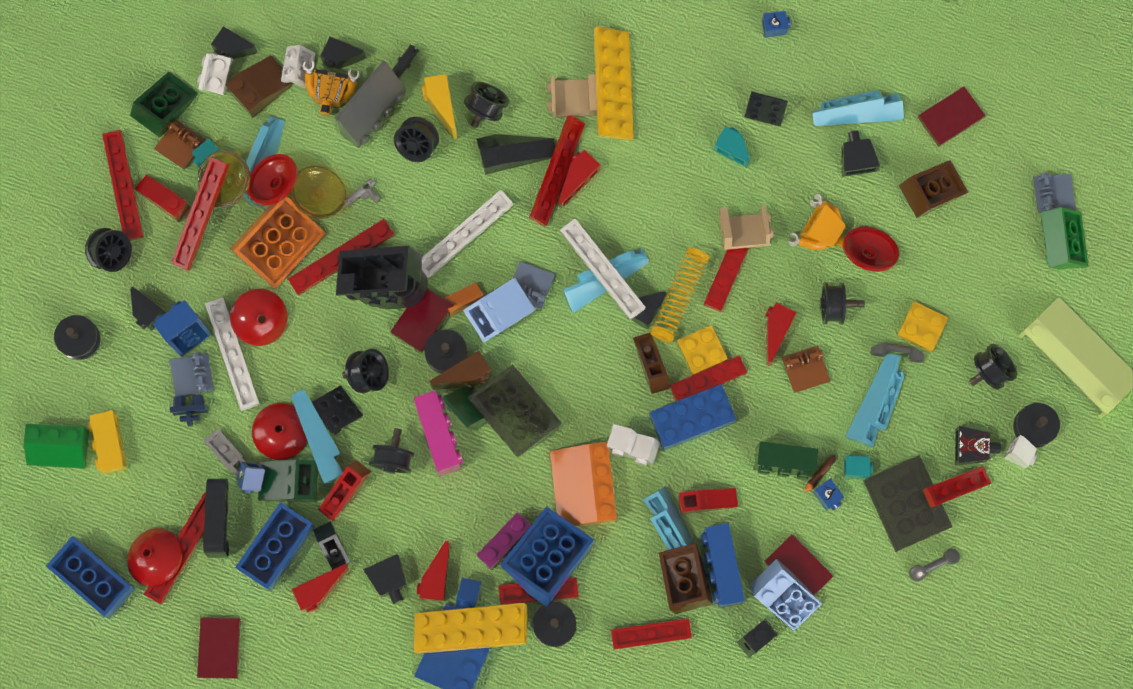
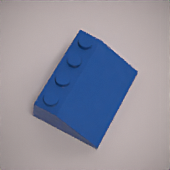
(547, 555)
(452, 668)

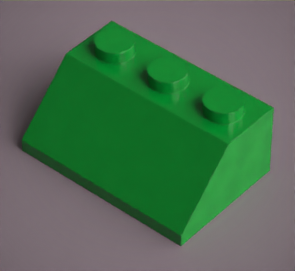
(1064, 239)
(56, 446)

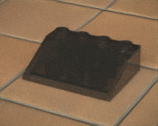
(515, 411)
(903, 505)

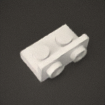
(293, 64)
(215, 73)

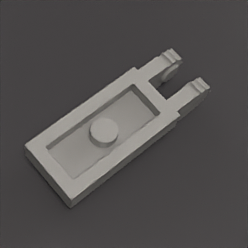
(224, 450)

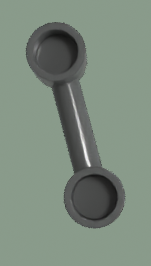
(914, 354)
(919, 572)

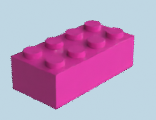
(437, 433)

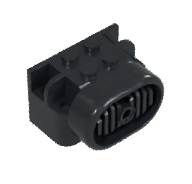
(382, 277)

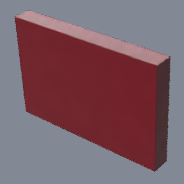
(951, 116)
(421, 320)
(801, 564)
(219, 648)

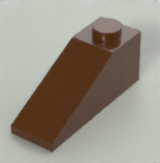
(651, 363)

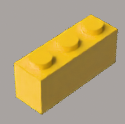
(107, 442)

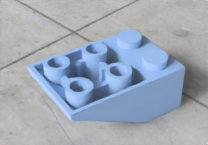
(499, 310)
(784, 595)

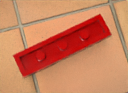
(725, 278)
(708, 378)
(956, 486)
(516, 594)
(651, 634)

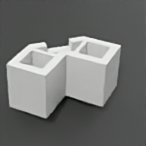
(633, 445)

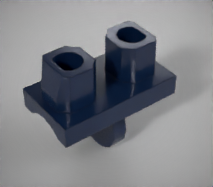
(180, 408)

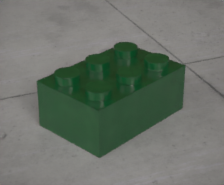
(785, 460)

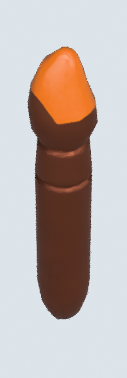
(819, 474)

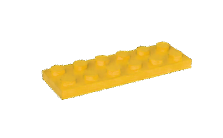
(613, 83)
(470, 628)

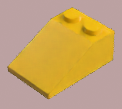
(438, 96)

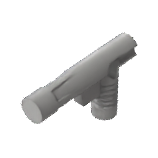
(363, 193)

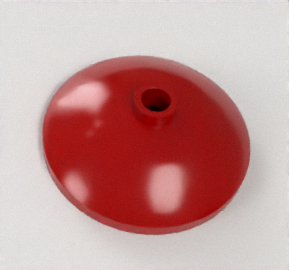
(272, 179)
(871, 249)
(245, 316)
(281, 444)
(163, 558)

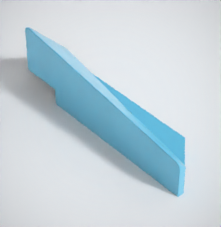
(860, 109)
(265, 146)
(590, 287)
(878, 402)
(319, 439)
(668, 520)

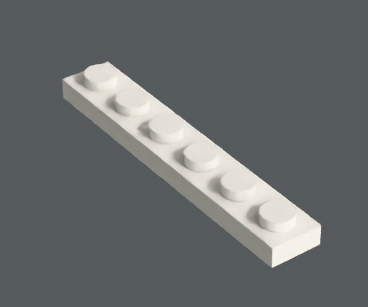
(465, 233)
(602, 269)
(232, 354)

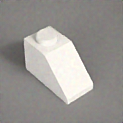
(1021, 452)

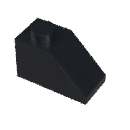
(232, 45)
(340, 54)
(652, 303)
(144, 309)
(331, 545)

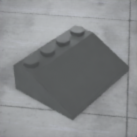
(370, 105)

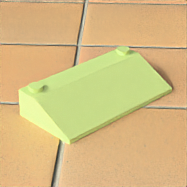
(1081, 355)

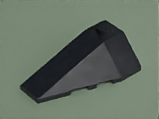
(508, 151)

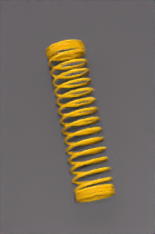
(661, 332)

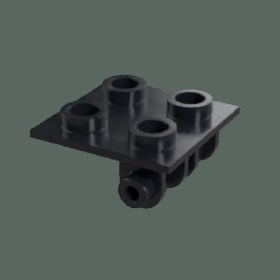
(766, 109)
(336, 409)

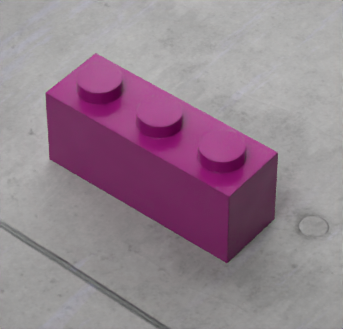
(503, 541)

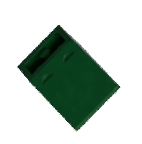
(289, 481)

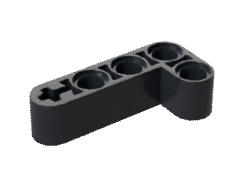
(215, 521)

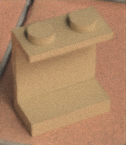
(572, 97)
(745, 230)

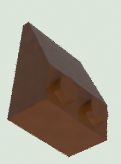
(258, 85)
(933, 188)
(468, 372)
(685, 579)

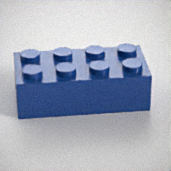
(182, 328)
(692, 417)
(275, 546)
(723, 565)
(90, 577)

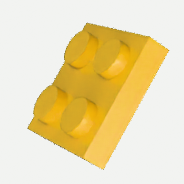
(922, 326)
(702, 350)

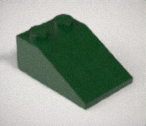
(162, 103)
(463, 408)

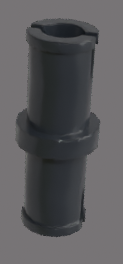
(404, 61)

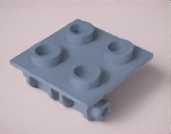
(1053, 192)
(534, 283)
(191, 374)

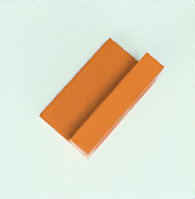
(464, 298)

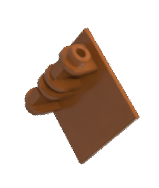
(179, 143)
(806, 369)

